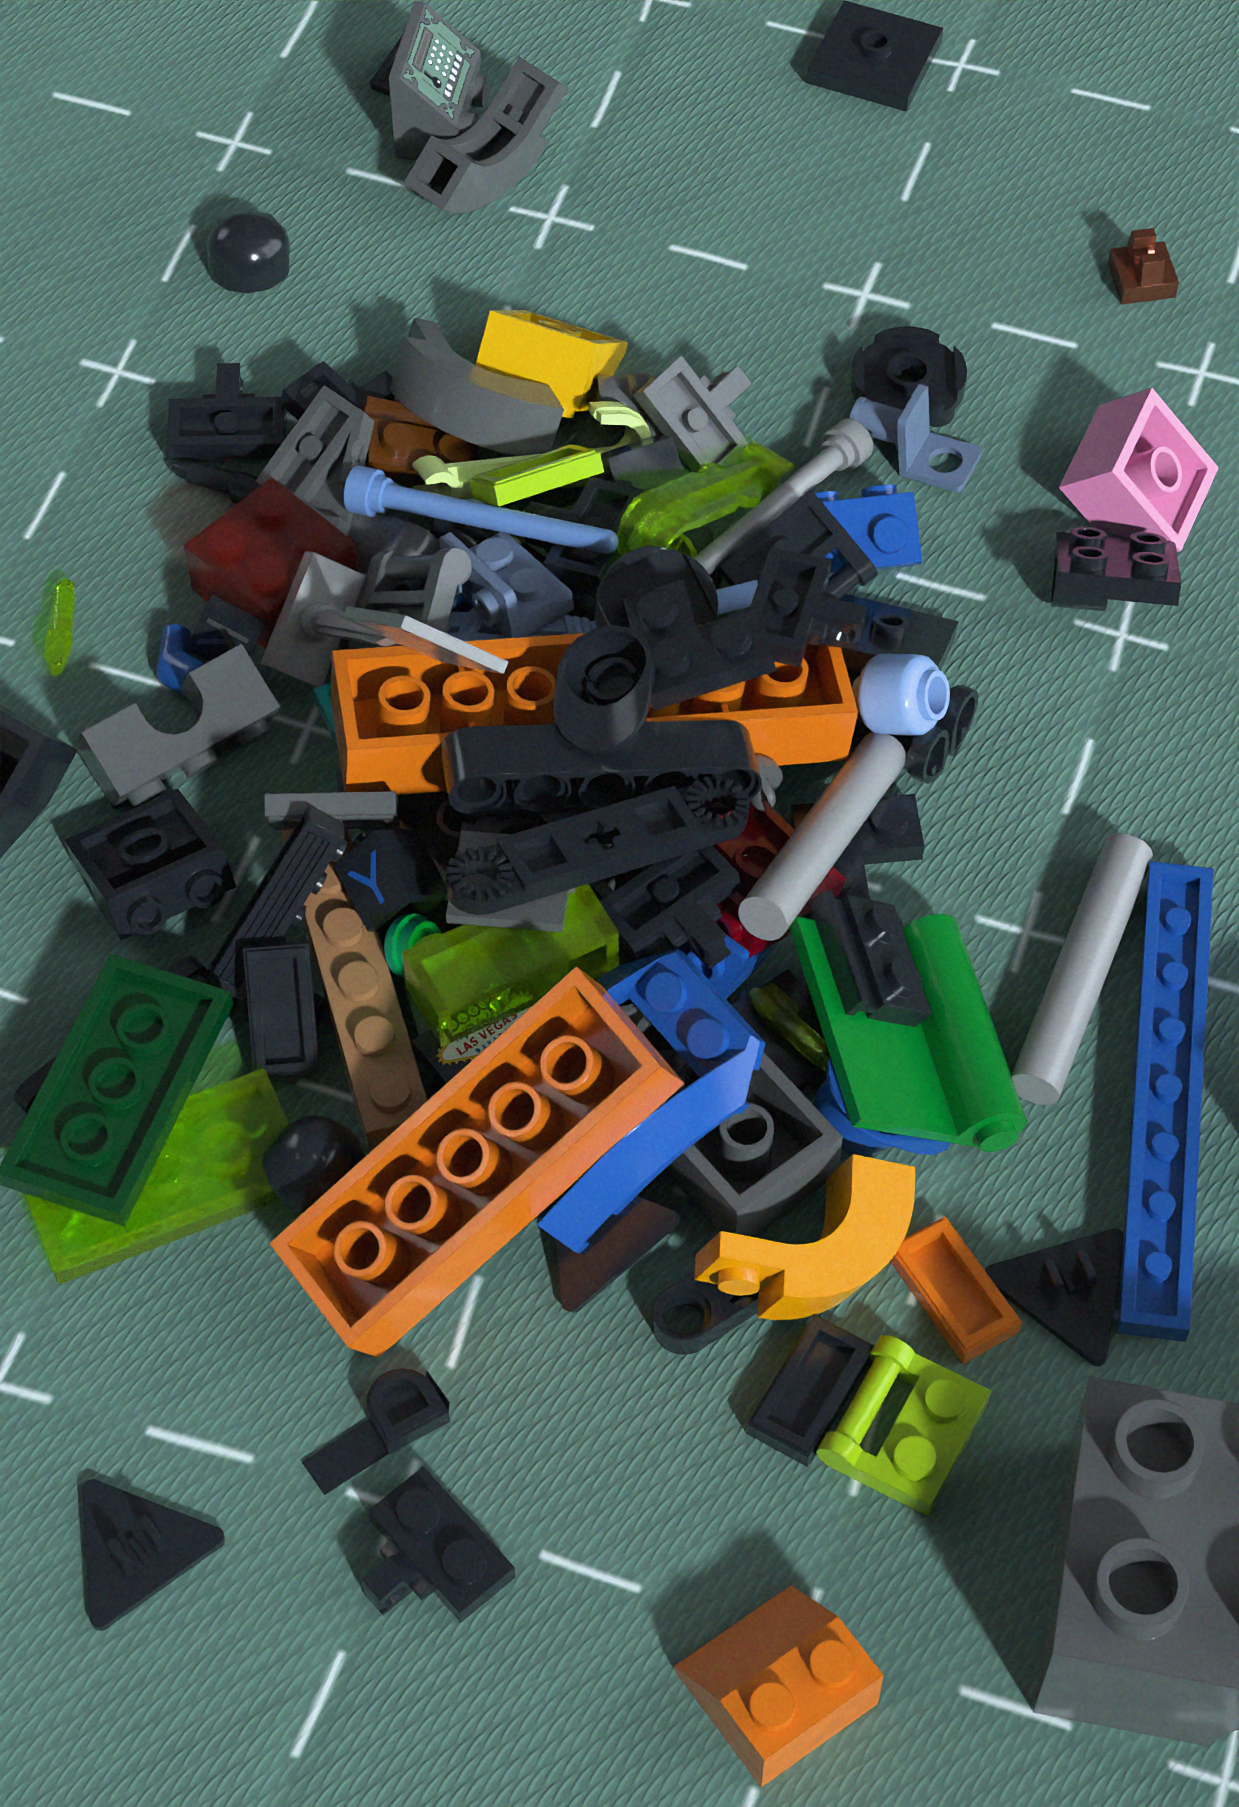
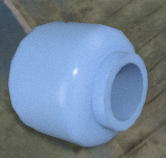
(901, 694)

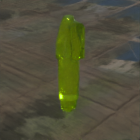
(59, 633)
(782, 1017)

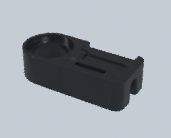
(719, 1310)

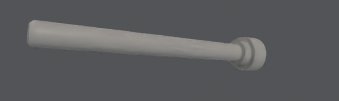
(841, 450)

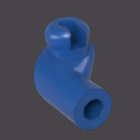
(174, 659)

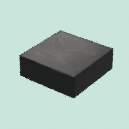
(224, 628)

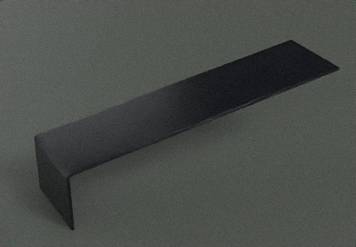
(351, 1453)

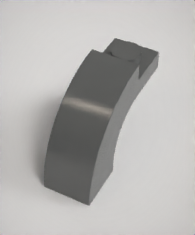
(496, 150)

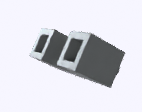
(135, 758)

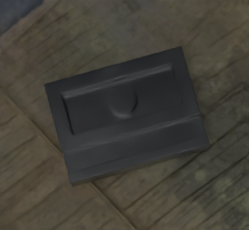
(870, 959)

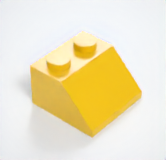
(551, 354)

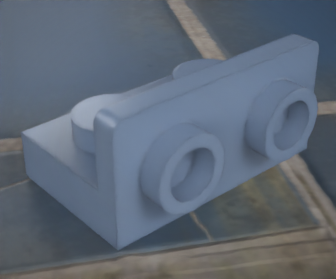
(510, 586)

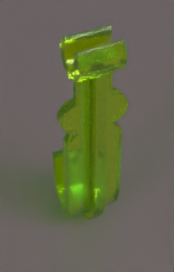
(700, 498)

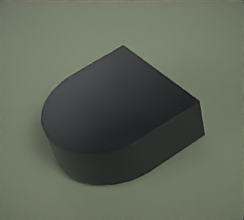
(404, 1408)

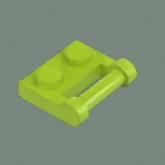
(925, 1435)

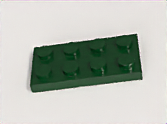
(115, 1089)

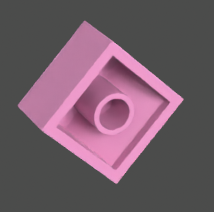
(1139, 470)

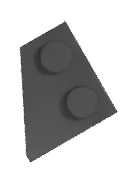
(321, 454)

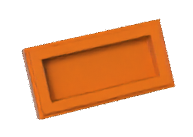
(955, 1290)

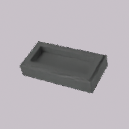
(351, 808)

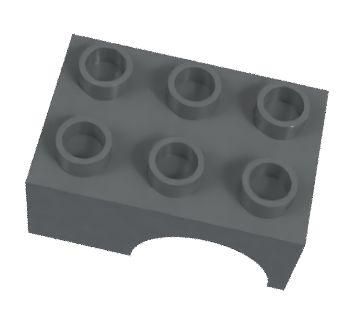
(1147, 1567)

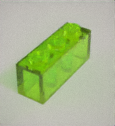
(494, 972)

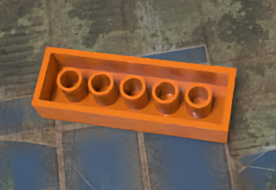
(475, 1164)

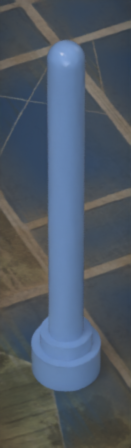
(372, 492)

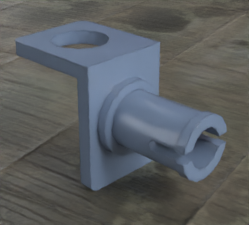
(914, 442)

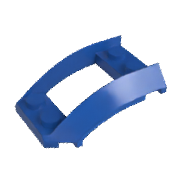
(716, 1047)

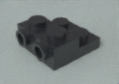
(151, 864)

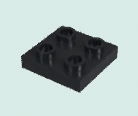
(1105, 568)

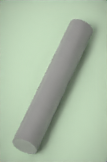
(821, 837)
(1081, 969)

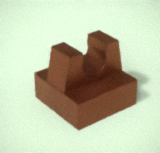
(1143, 269)

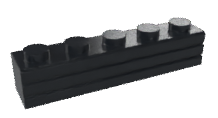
(280, 896)

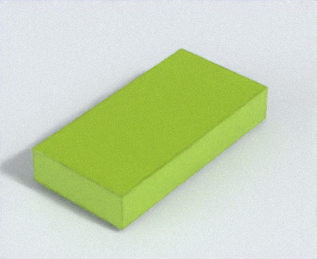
(536, 475)

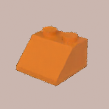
(782, 1682)

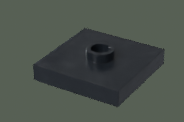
(875, 55)
(899, 631)

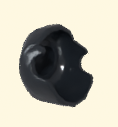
(248, 252)
(309, 1159)

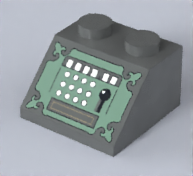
(433, 83)

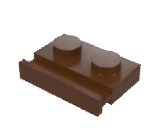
(403, 438)

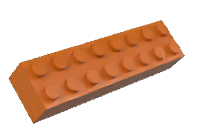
(401, 704)

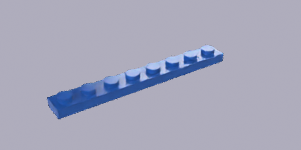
(1166, 1104)

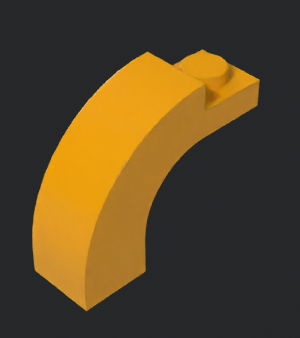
(863, 1227)

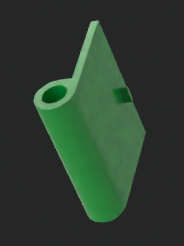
(928, 1079)

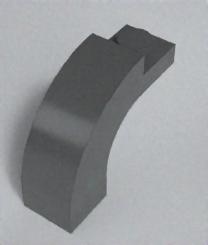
(469, 400)

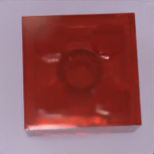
(257, 549)

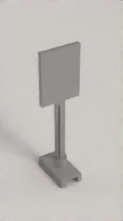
(323, 612)

